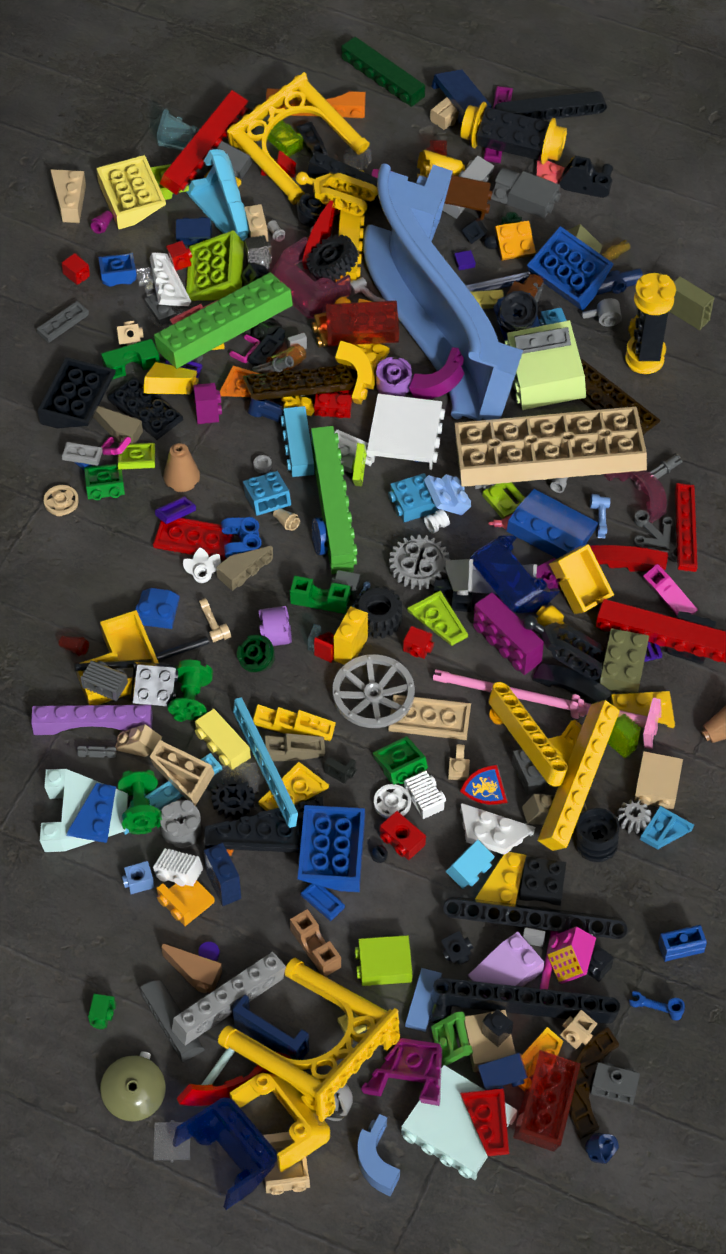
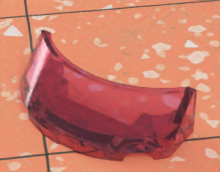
(651, 486)

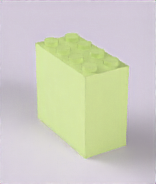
(548, 374)

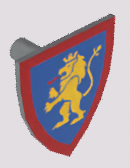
(485, 786)

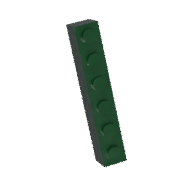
(383, 71)

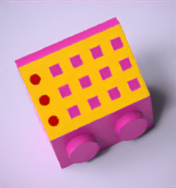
(571, 953)

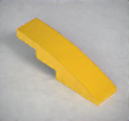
(293, 723)

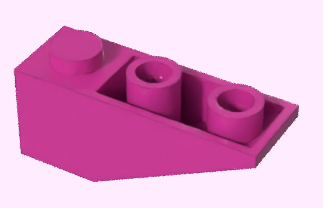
(668, 591)

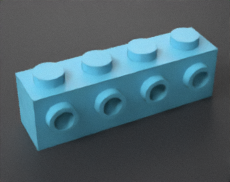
(298, 441)

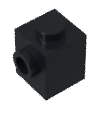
(599, 963)
(497, 1027)

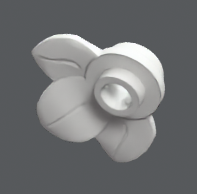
(201, 563)

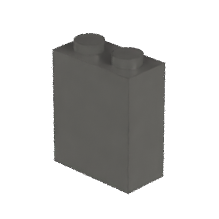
(534, 195)

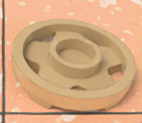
(61, 500)

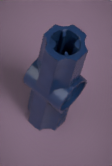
(619, 281)

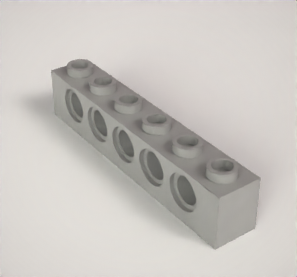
(219, 1003)

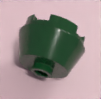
(256, 653)

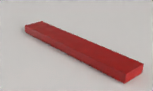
(686, 527)

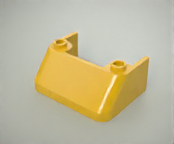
(306, 1132)

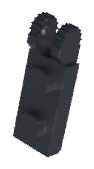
(311, 138)

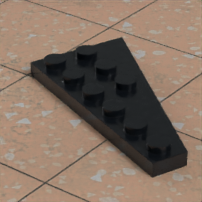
(260, 832)

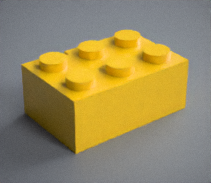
(581, 579)

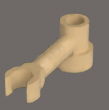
(218, 632)

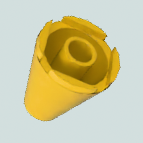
(427, 159)

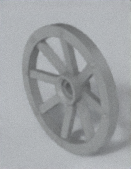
(373, 689)

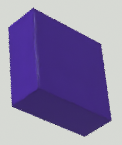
(464, 260)

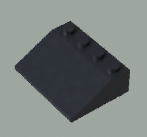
(74, 394)

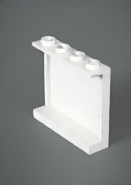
(406, 429)

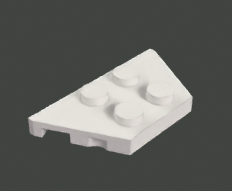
(492, 830)

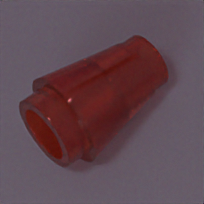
(76, 645)

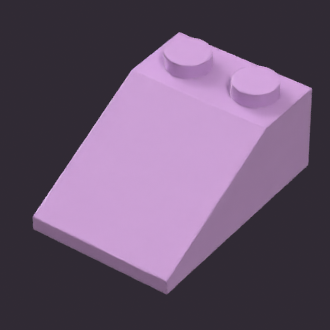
(509, 964)

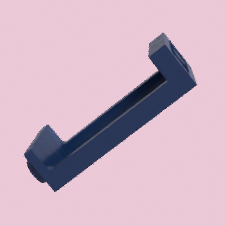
(459, 91)
(268, 1034)

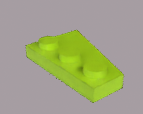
(439, 617)

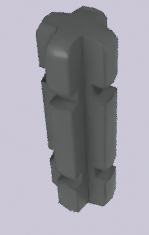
(96, 751)

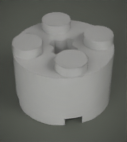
(181, 823)

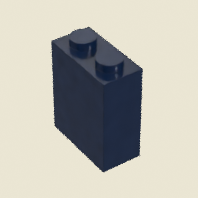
(222, 874)

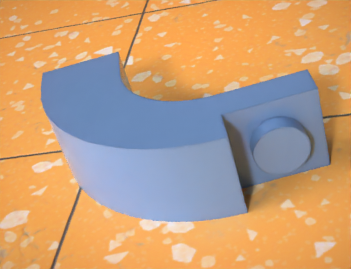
(376, 1171)

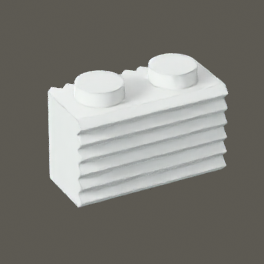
(425, 794)
(178, 867)

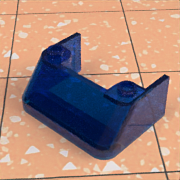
(509, 577)
(238, 1137)

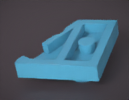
(665, 828)

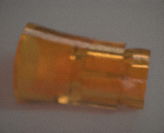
(296, 352)

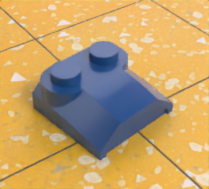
(117, 269)
(158, 607)

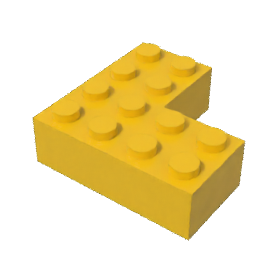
(125, 641)

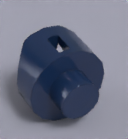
(600, 1149)

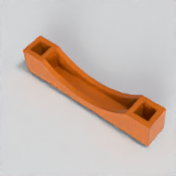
(347, 105)

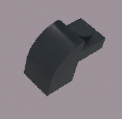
(459, 602)

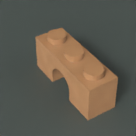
(308, 935)

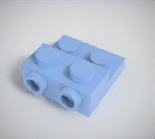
(448, 494)

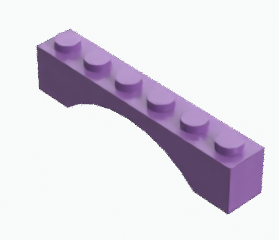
(54, 719)

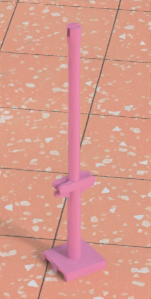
(576, 706)

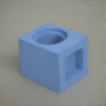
(138, 870)

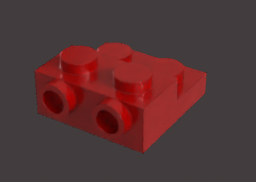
(334, 404)

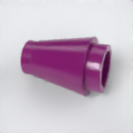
(101, 222)

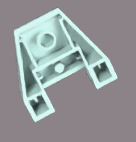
(74, 791)

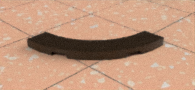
(589, 1057)

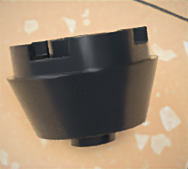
(309, 209)

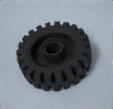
(332, 258)

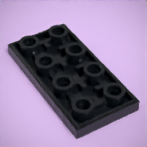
(153, 411)

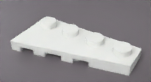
(167, 282)

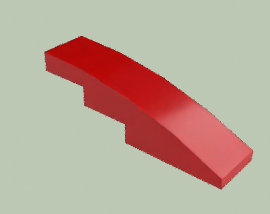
(320, 231)
(627, 556)

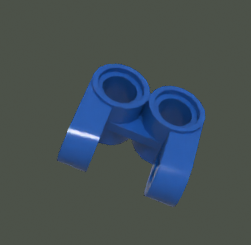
(239, 527)

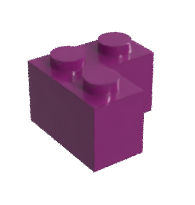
(207, 403)

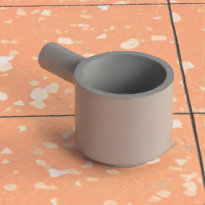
(607, 312)

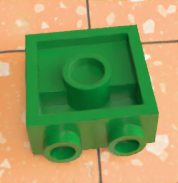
(104, 481)
(400, 760)

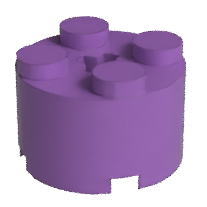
(393, 377)
(275, 625)

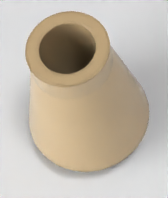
(288, 519)

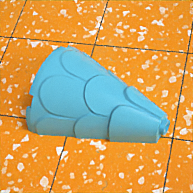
(220, 195)

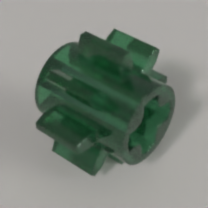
(511, 217)

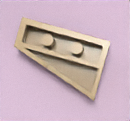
(69, 192)
(182, 770)

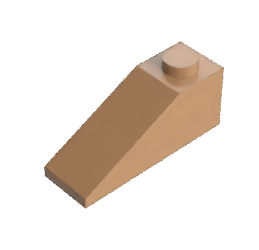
(197, 970)

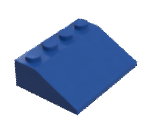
(570, 268)
(550, 525)
(332, 847)

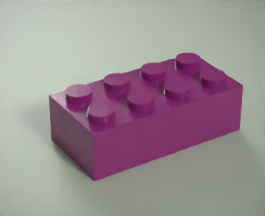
(507, 634)

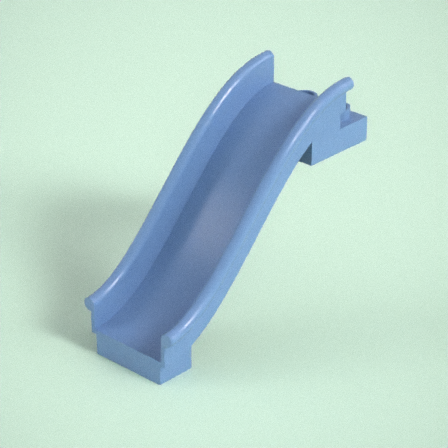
(432, 297)

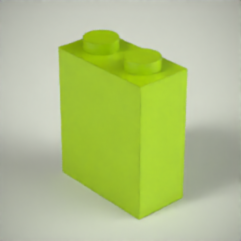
(384, 960)

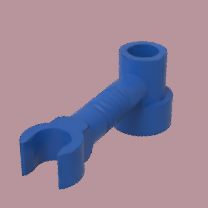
(674, 1007)

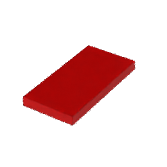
(190, 535)

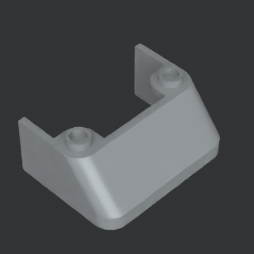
(467, 578)

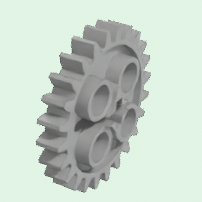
(402, 558)

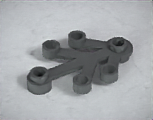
(659, 539)

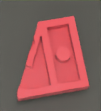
(549, 171)

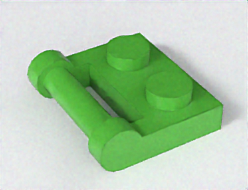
(444, 1035)

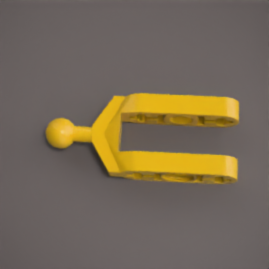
(341, 183)

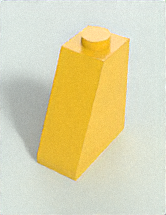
(169, 380)

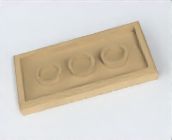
(433, 718)

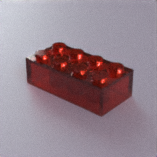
(362, 323)
(546, 1101)

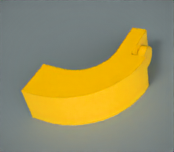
(353, 356)

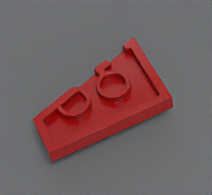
(489, 1118)

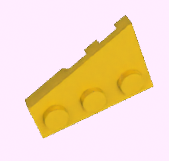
(300, 784)

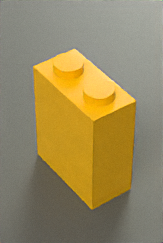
(350, 635)

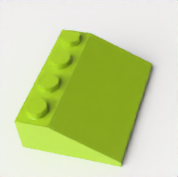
(215, 267)

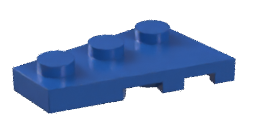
(95, 815)

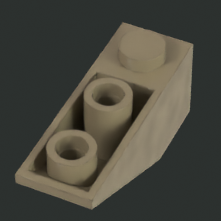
(119, 425)
(240, 567)
(538, 806)

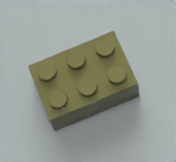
(624, 661)

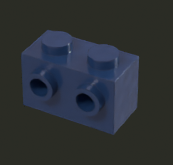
(193, 230)
(503, 1072)

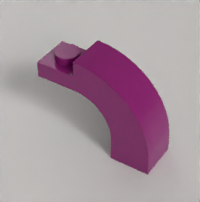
(441, 382)

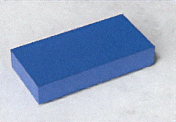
(323, 901)

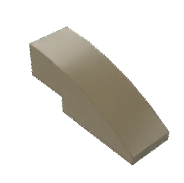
(294, 747)

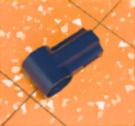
(266, 409)

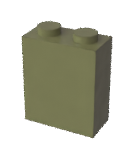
(692, 304)

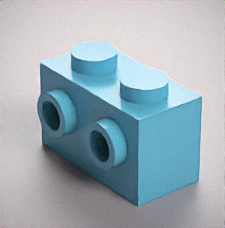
(470, 864)

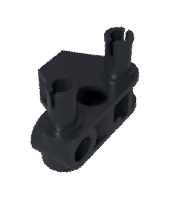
(582, 178)

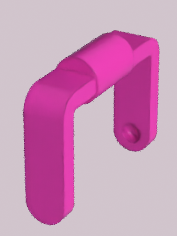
(245, 359)
(115, 451)

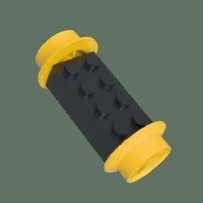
(513, 133)

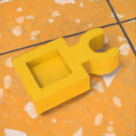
(299, 401)

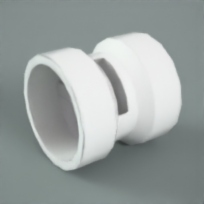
(436, 521)

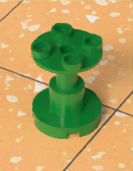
(192, 677)
(141, 815)

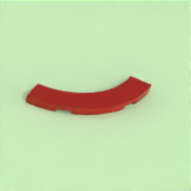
(208, 1094)

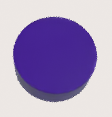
(209, 950)

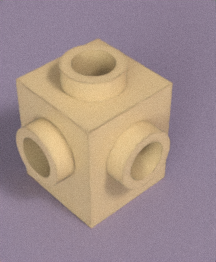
(123, 330)
(578, 1029)

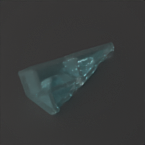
(174, 132)

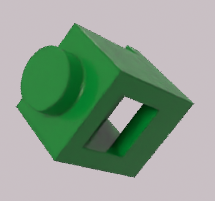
(101, 1011)

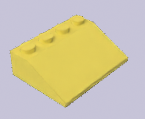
(130, 190)

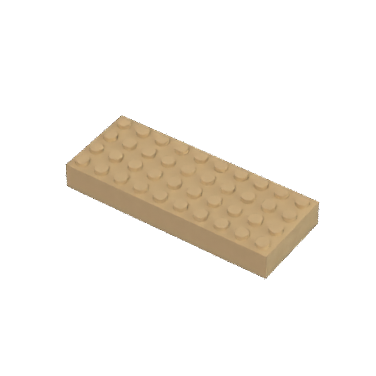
(550, 446)

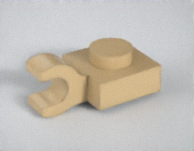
(459, 767)

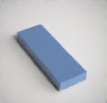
(422, 1003)

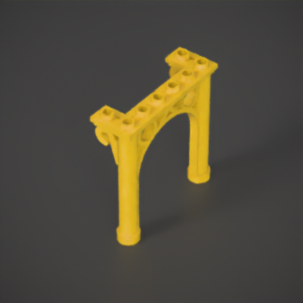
(298, 90)
(320, 1089)

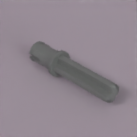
(277, 365)
(663, 468)

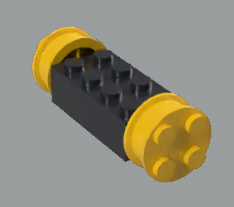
(653, 300)

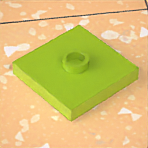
(137, 456)
(358, 464)

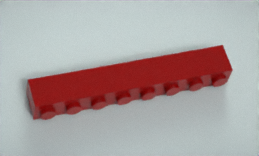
(206, 139)
(664, 630)

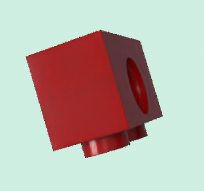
(399, 825)

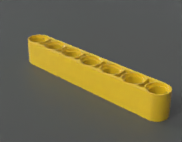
(528, 734)

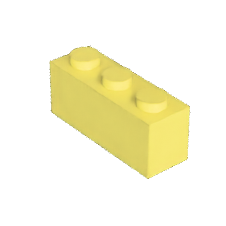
(222, 739)

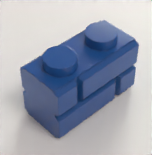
(682, 943)

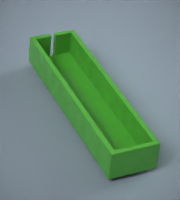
(223, 320)
(333, 499)

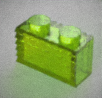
(285, 139)
(624, 736)

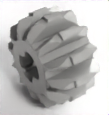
(640, 819)

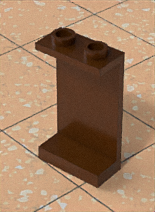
(469, 194)

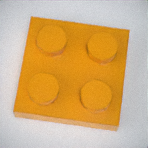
(515, 240)

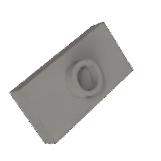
(82, 453)

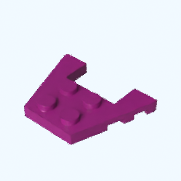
(412, 1062)

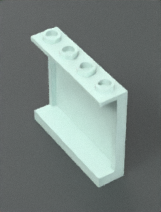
(448, 1127)

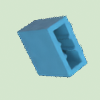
(267, 493)
(412, 498)

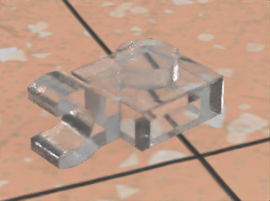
(146, 279)

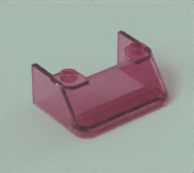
(306, 294)

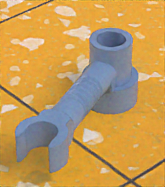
(601, 504)

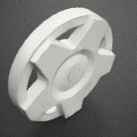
(392, 801)

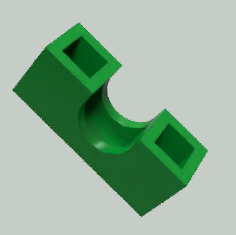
(141, 353)
(306, 594)

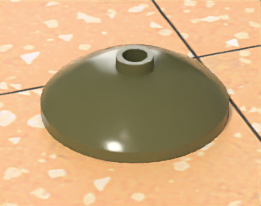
(135, 1104)

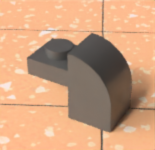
(504, 183)

